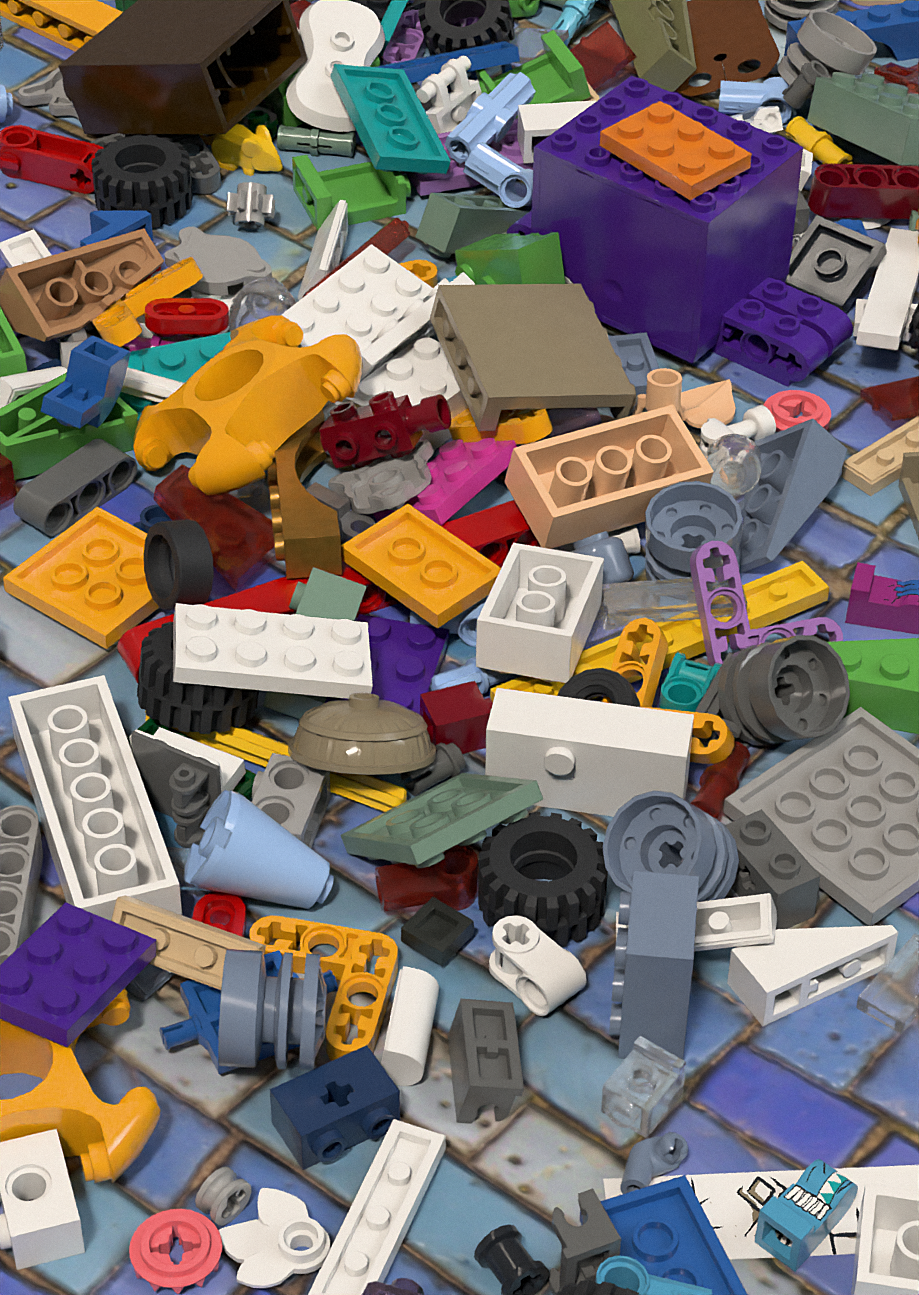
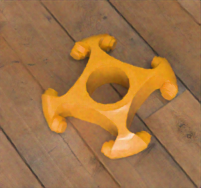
(247, 403)
(98, 1132)

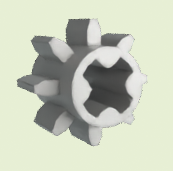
(250, 205)

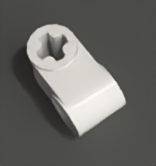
(534, 965)

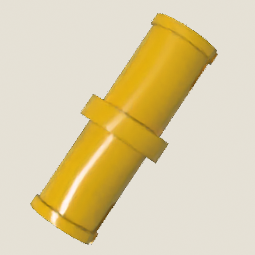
(816, 142)

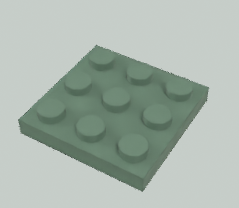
(442, 818)

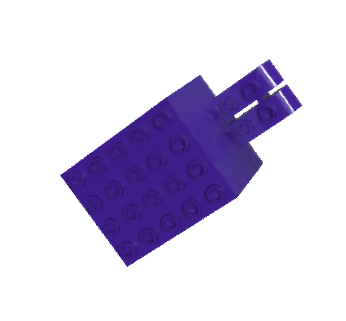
(679, 267)

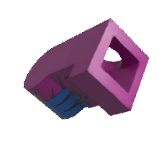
(883, 601)

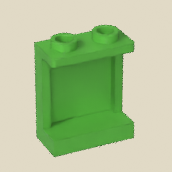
(554, 76)
(367, 191)

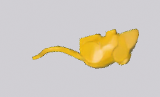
(244, 149)

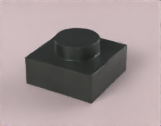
(437, 931)

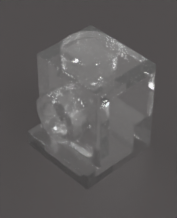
(643, 1087)

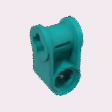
(686, 683)

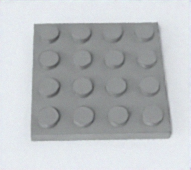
(848, 811)

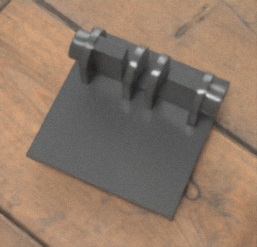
(177, 785)

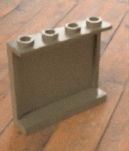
(528, 350)

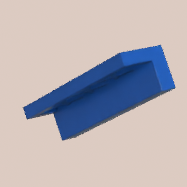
(480, 57)

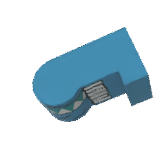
(805, 1213)

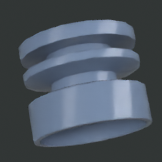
(682, 520)
(661, 830)
(270, 1010)

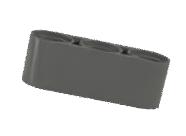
(75, 487)

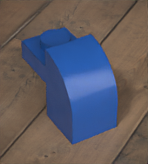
(90, 385)

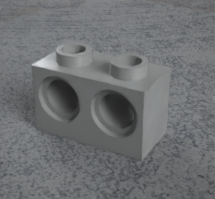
(293, 795)

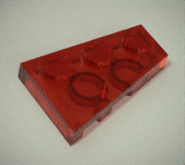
(237, 533)

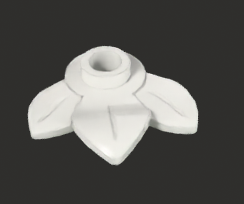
(269, 1242)

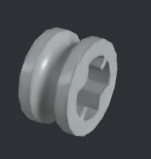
(223, 1196)

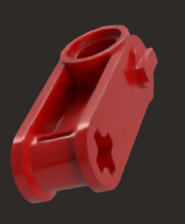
(47, 158)

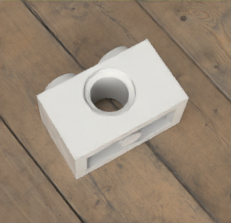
(49, 1224)

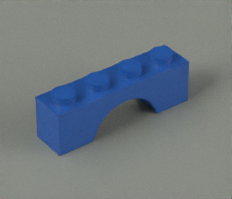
(891, 24)

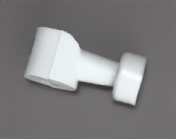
(756, 424)

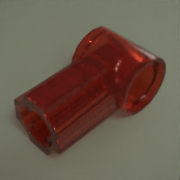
(450, 881)

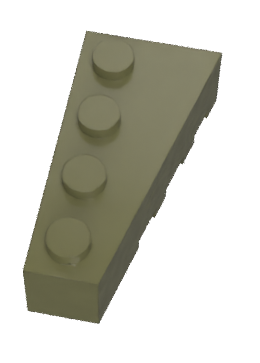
(659, 38)

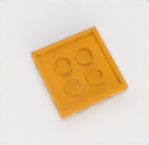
(89, 578)

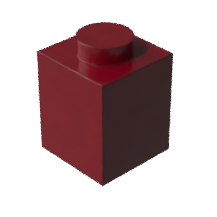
(457, 716)

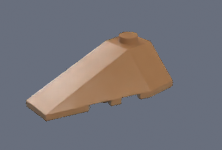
(75, 286)

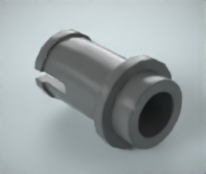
(804, 84)
(447, 764)

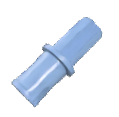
(469, 672)

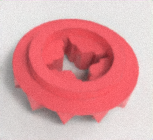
(789, 403)
(153, 1242)

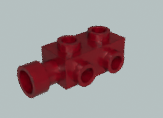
(355, 434)

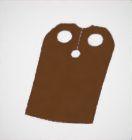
(733, 30)

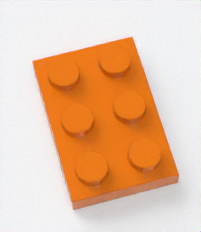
(675, 150)

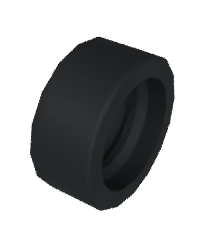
(178, 563)

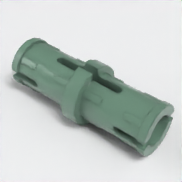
(316, 140)

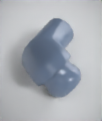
(652, 1158)

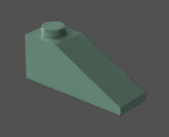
(462, 219)

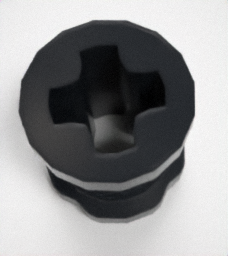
(510, 1262)

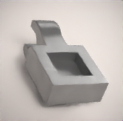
(349, 522)

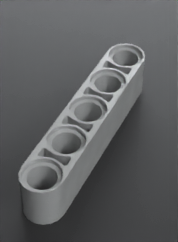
(19, 875)

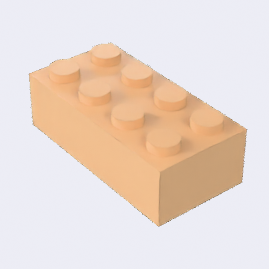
(602, 475)

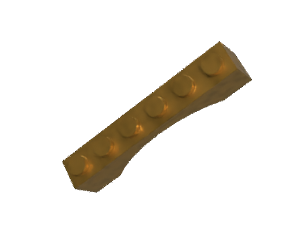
(303, 527)

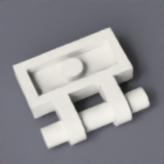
(451, 107)

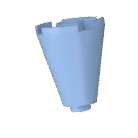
(255, 857)

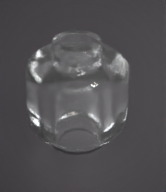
(736, 477)

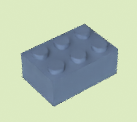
(654, 961)

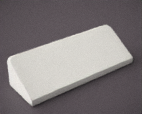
(327, 247)
(732, 922)

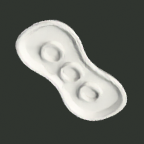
(331, 35)

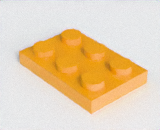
(421, 565)

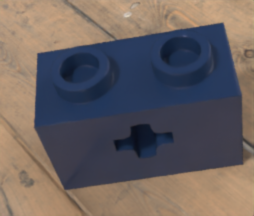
(335, 1107)

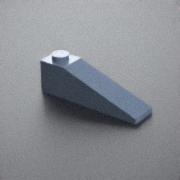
(795, 478)

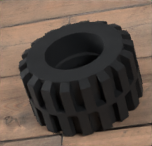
(440, 15)
(143, 176)
(185, 704)
(544, 850)

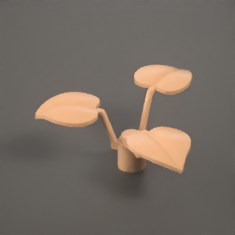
(693, 405)

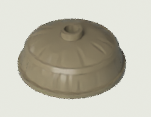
(362, 737)

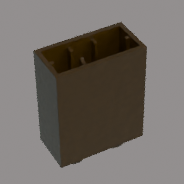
(182, 66)

